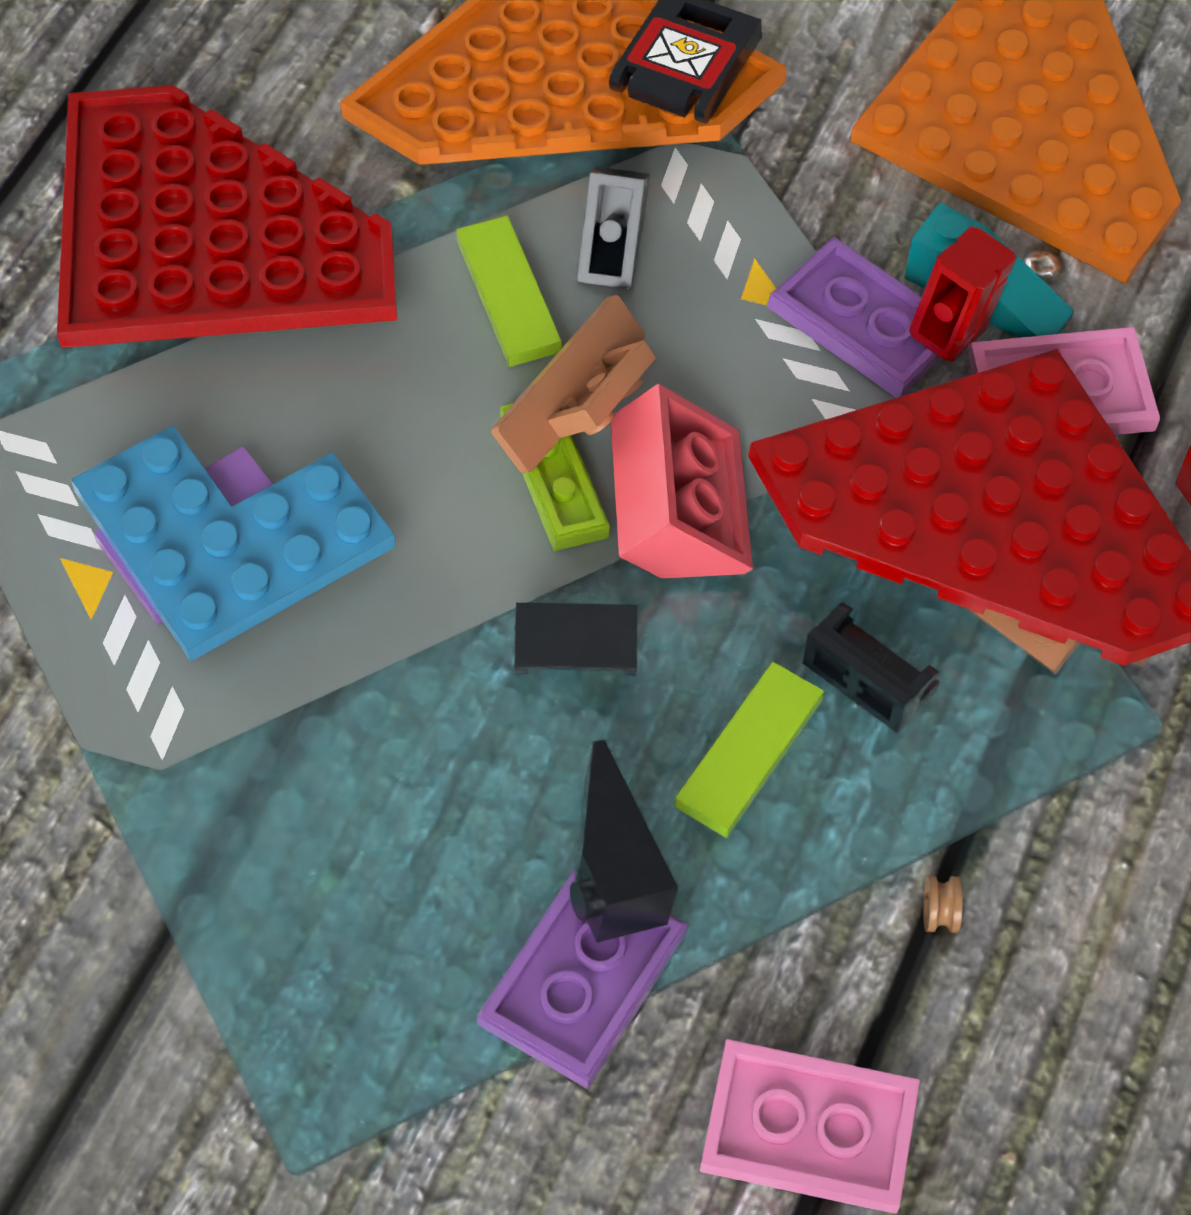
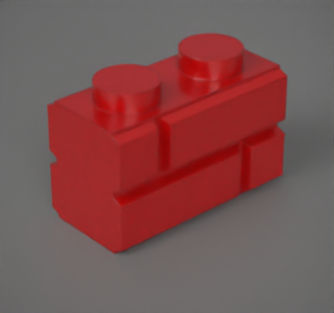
(962, 293)

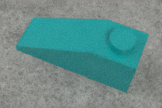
(1026, 303)

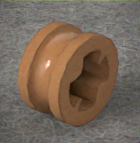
(942, 904)

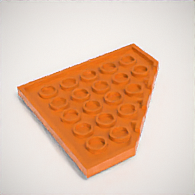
(531, 84)
(1034, 124)

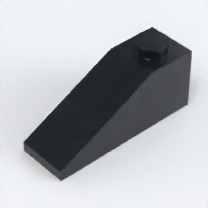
(619, 870)

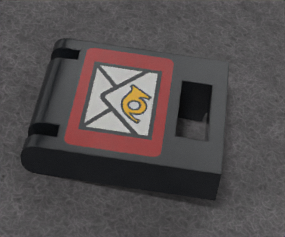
(681, 59)

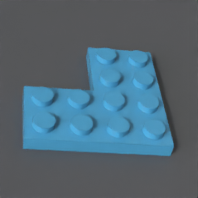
(220, 565)

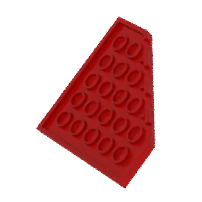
(203, 232)
(998, 500)

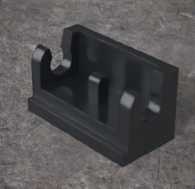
(576, 637)
(867, 670)

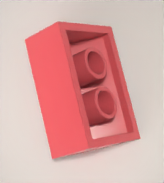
(679, 488)

